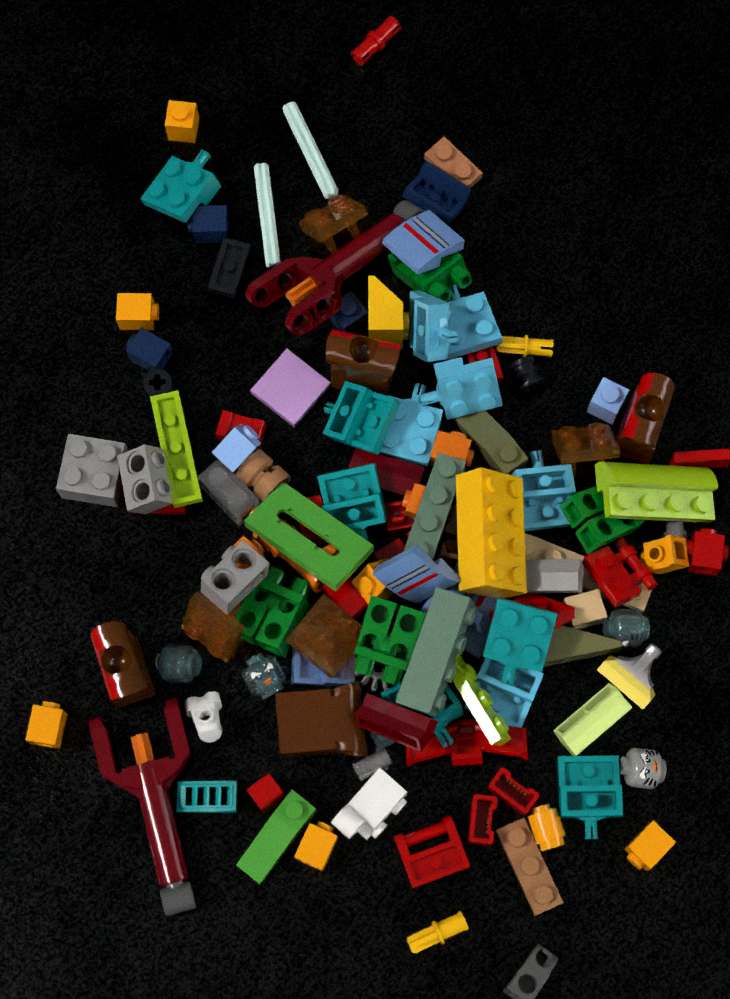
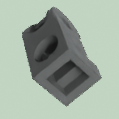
(531, 974)

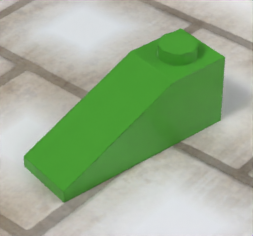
(276, 836)

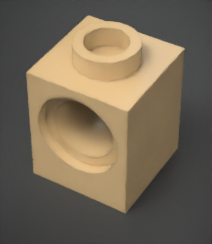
(588, 609)

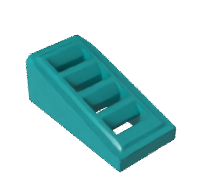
(232, 797)

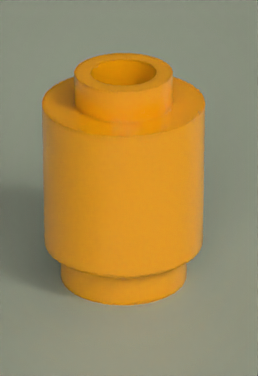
(547, 827)

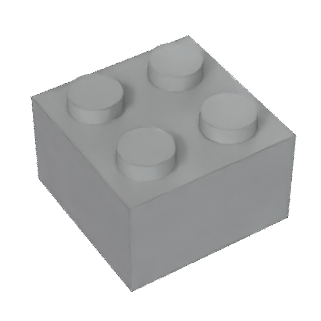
(91, 470)

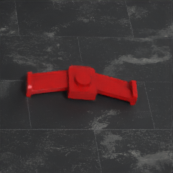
(469, 744)

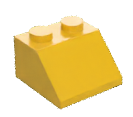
(386, 314)

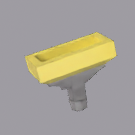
(632, 675)

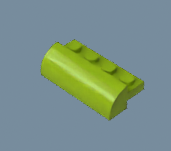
(656, 491)

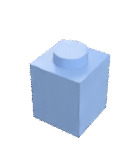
(607, 400)
(237, 446)

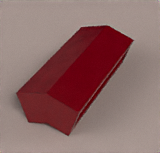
(392, 473)
(395, 722)

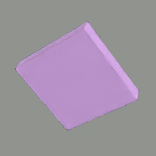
(290, 387)

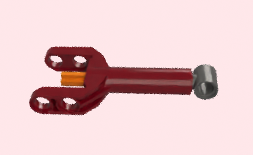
(318, 279)
(150, 783)

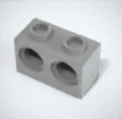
(145, 479)
(240, 580)

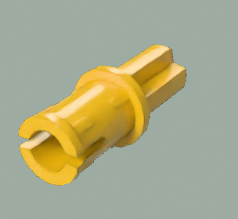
(525, 346)
(437, 932)

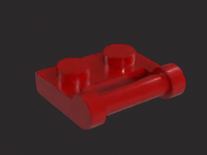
(435, 861)

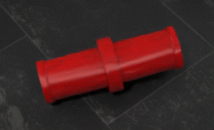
(376, 40)

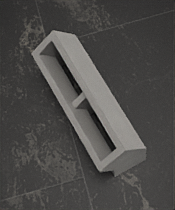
(554, 575)

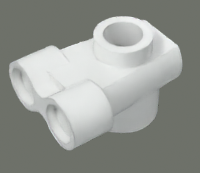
(205, 715)

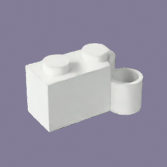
(371, 807)

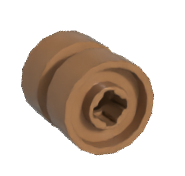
(260, 473)

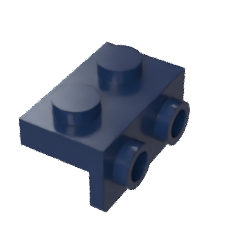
(438, 193)

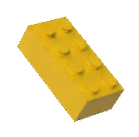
(491, 533)

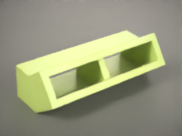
(592, 719)

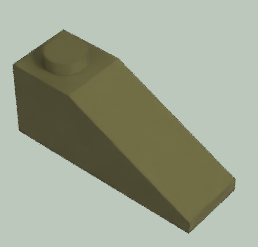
(492, 442)
(574, 644)

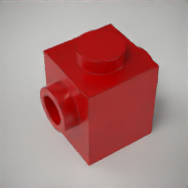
(706, 552)

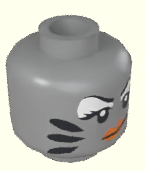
(643, 768)

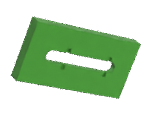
(327, 568)

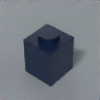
(209, 224)
(351, 316)
(148, 350)

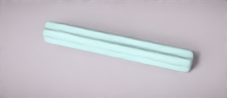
(310, 150)
(267, 215)

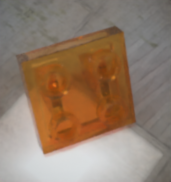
(331, 219)
(585, 444)
(212, 626)
(326, 636)

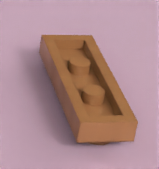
(529, 866)

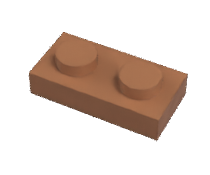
(453, 162)

